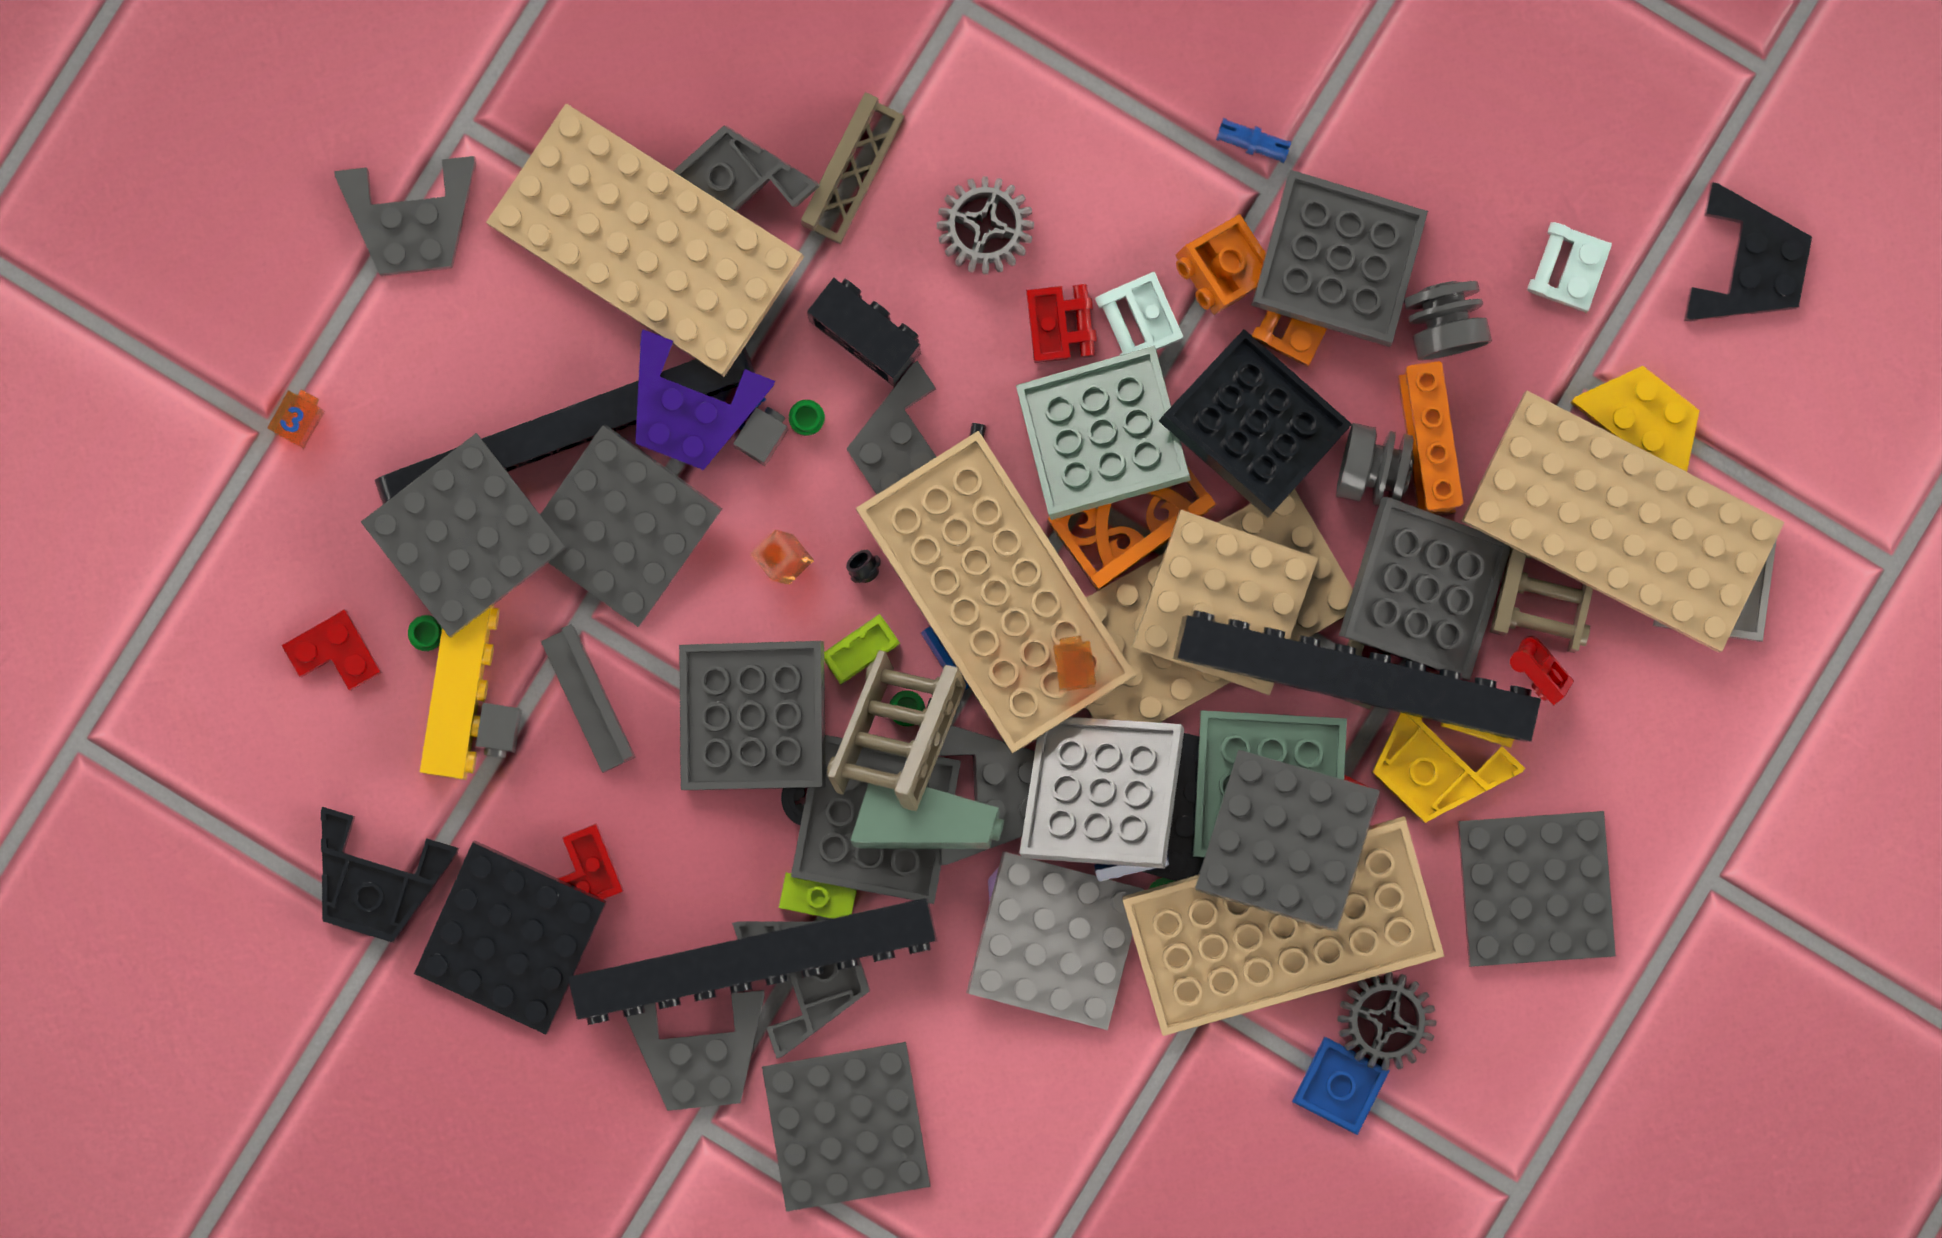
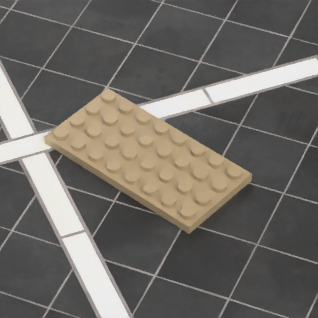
(645, 239)
(1622, 521)
(991, 588)
(1167, 687)
(1228, 959)

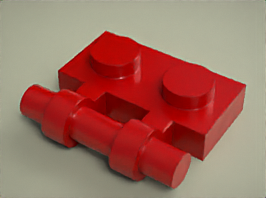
(1049, 323)

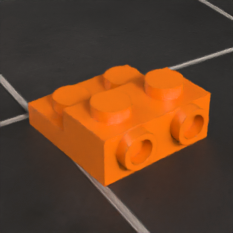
(1222, 264)

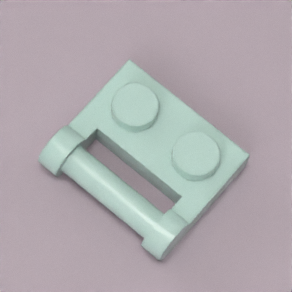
(1580, 272)
(1149, 310)

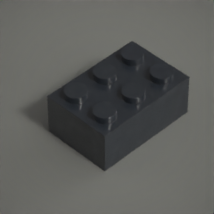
(865, 330)

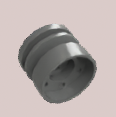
(1447, 320)
(1374, 465)

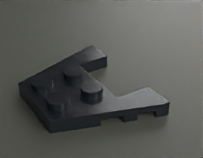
(1766, 264)
(369, 894)

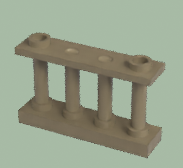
(1516, 581)
(920, 753)

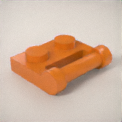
(1298, 341)

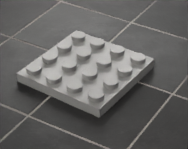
(1103, 792)
(1053, 941)

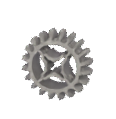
(1000, 229)

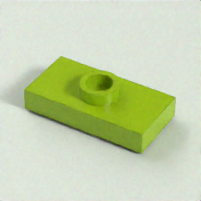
(860, 649)
(816, 898)

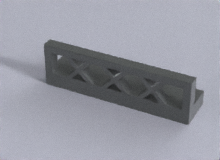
(588, 699)

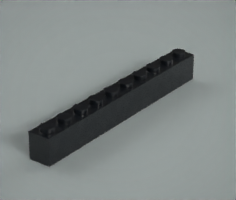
(1357, 678)
(753, 959)

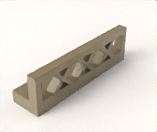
(836, 169)

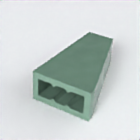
(938, 823)

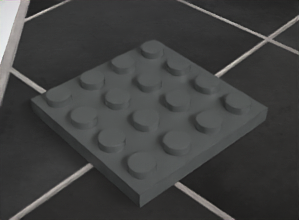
(1339, 258)
(625, 524)
(463, 535)
(1425, 588)
(752, 715)
(826, 829)
(1287, 840)
(1536, 888)
(846, 1126)

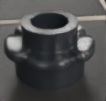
(863, 566)

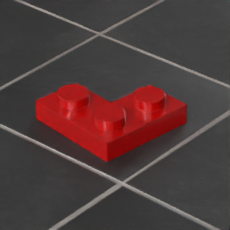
(335, 641)
(592, 863)

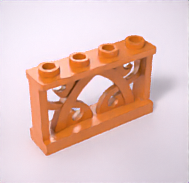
(1434, 452)
(1118, 560)

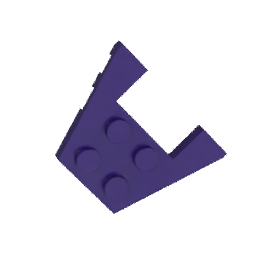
(684, 420)

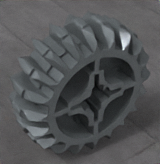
(1375, 1051)

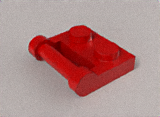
(1546, 673)

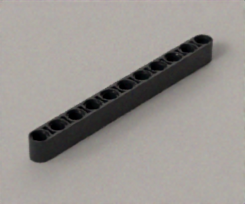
(574, 423)

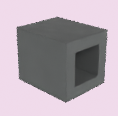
(761, 435)
(498, 729)

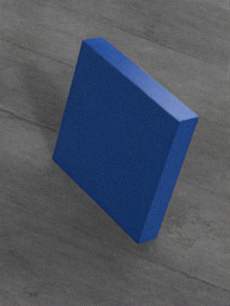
(1340, 1086)

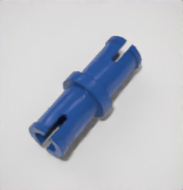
(1253, 140)

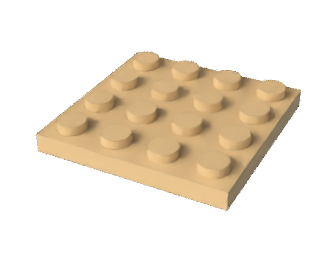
(1224, 575)

